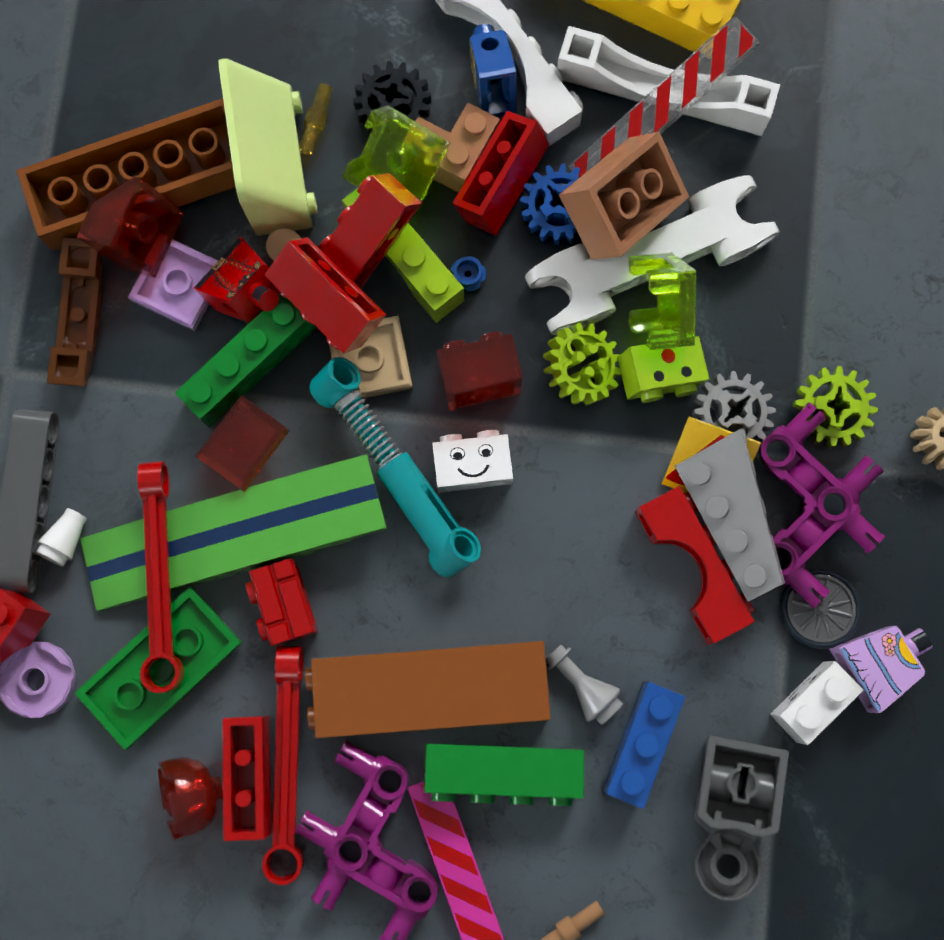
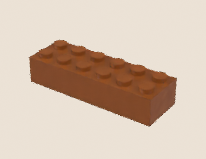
(177, 156)

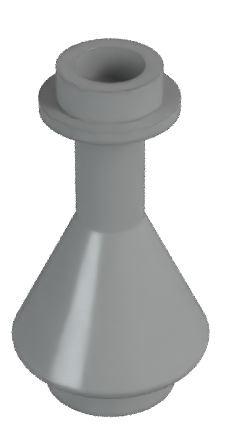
(596, 697)

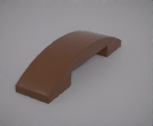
(78, 314)

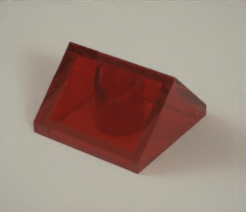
(242, 443)

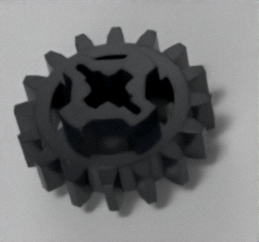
(388, 88)

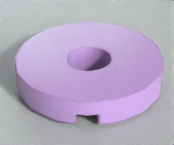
(58, 682)

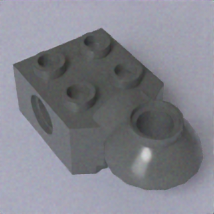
(737, 805)

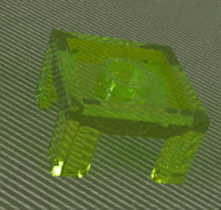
(398, 148)
(675, 285)

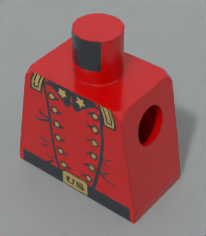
(239, 284)

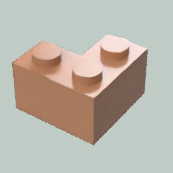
(466, 144)

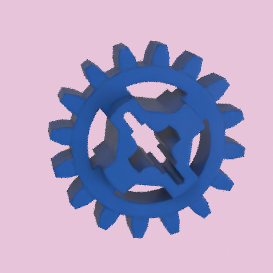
(549, 189)

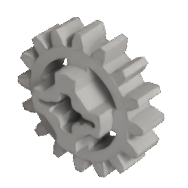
(723, 402)

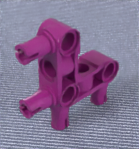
(813, 484)
(377, 866)

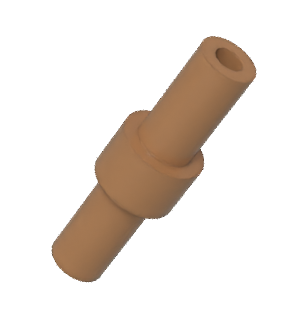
(570, 928)

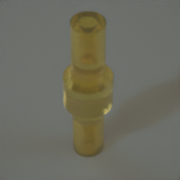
(315, 119)

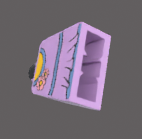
(883, 664)

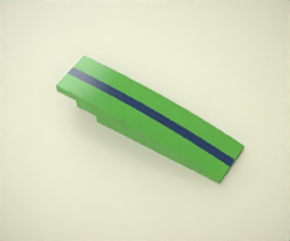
(240, 531)

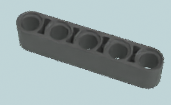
(26, 496)

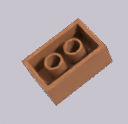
(624, 196)

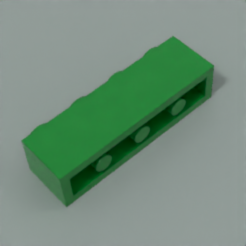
(244, 361)
(503, 772)

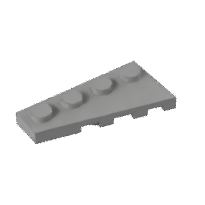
(730, 503)

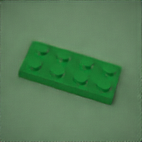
(116, 690)

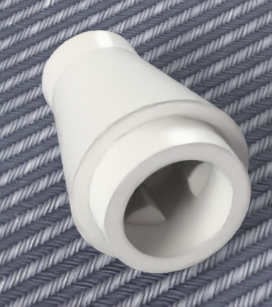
(62, 538)

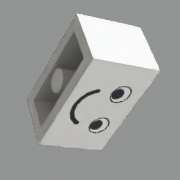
(472, 461)
(816, 702)

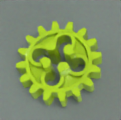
(579, 383)

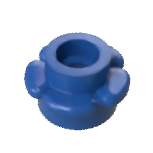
(472, 265)

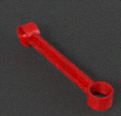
(154, 490)
(288, 677)

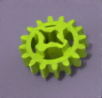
(851, 408)

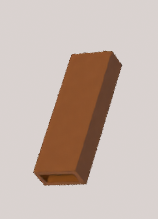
(428, 689)

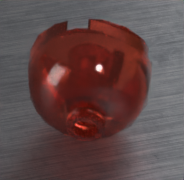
(188, 795)

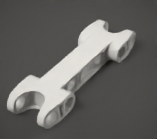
(710, 229)

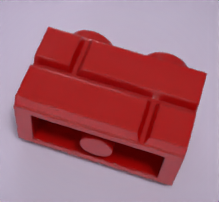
(282, 603)

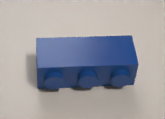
(643, 744)

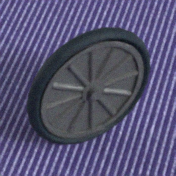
(831, 620)

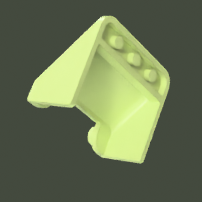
(265, 149)

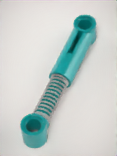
(448, 544)

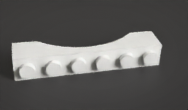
(603, 66)
(545, 95)

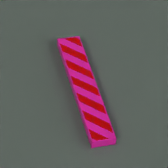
(456, 867)

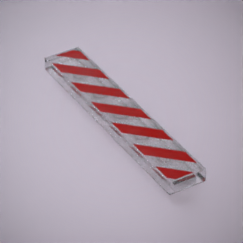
(676, 92)

